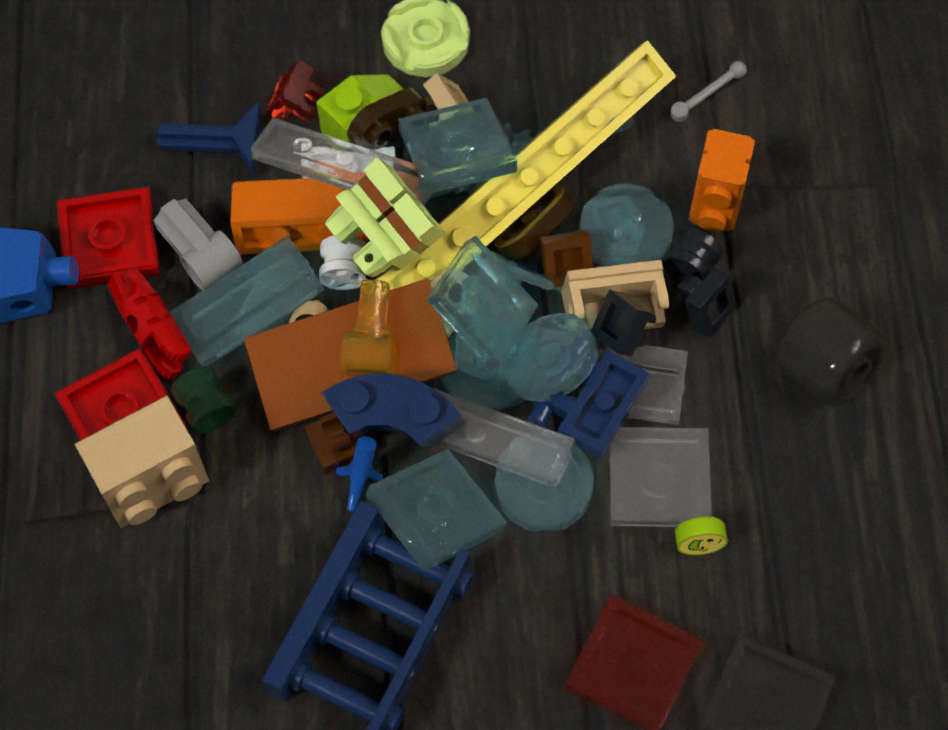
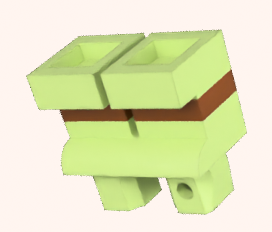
(388, 216)

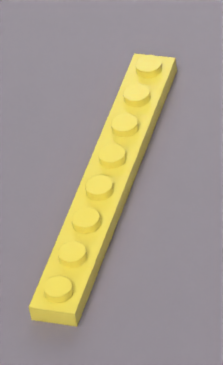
(542, 162)

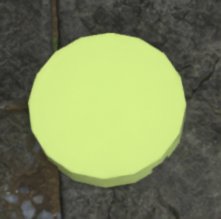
(425, 36)

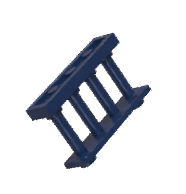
(318, 625)

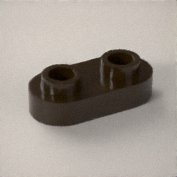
(379, 120)
(522, 237)

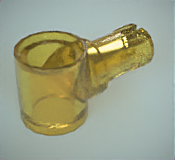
(371, 344)

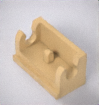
(642, 281)

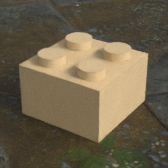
(143, 462)

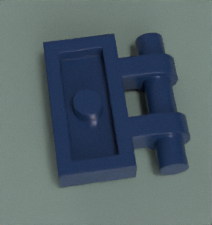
(600, 406)

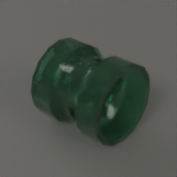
(203, 400)

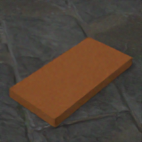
(305, 356)

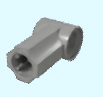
(203, 253)

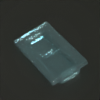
(246, 301)

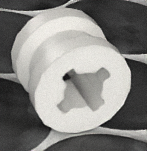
(339, 267)

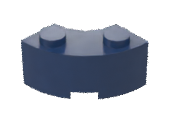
(393, 404)

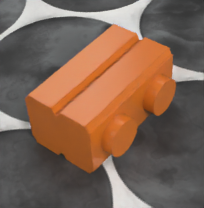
(721, 180)

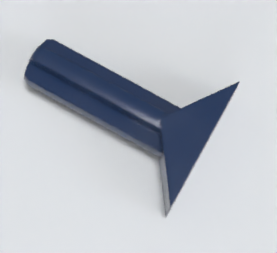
(215, 137)

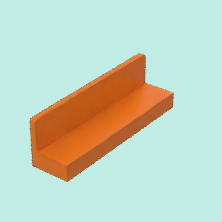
(281, 208)

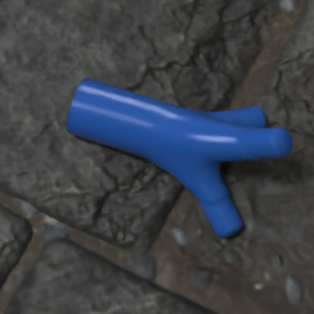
(360, 470)

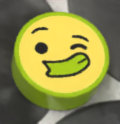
(701, 535)

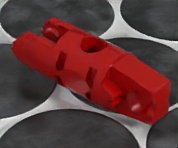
(150, 322)

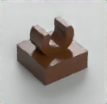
(564, 254)
(331, 442)

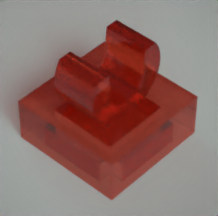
(290, 93)

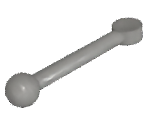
(680, 110)

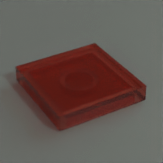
(633, 664)

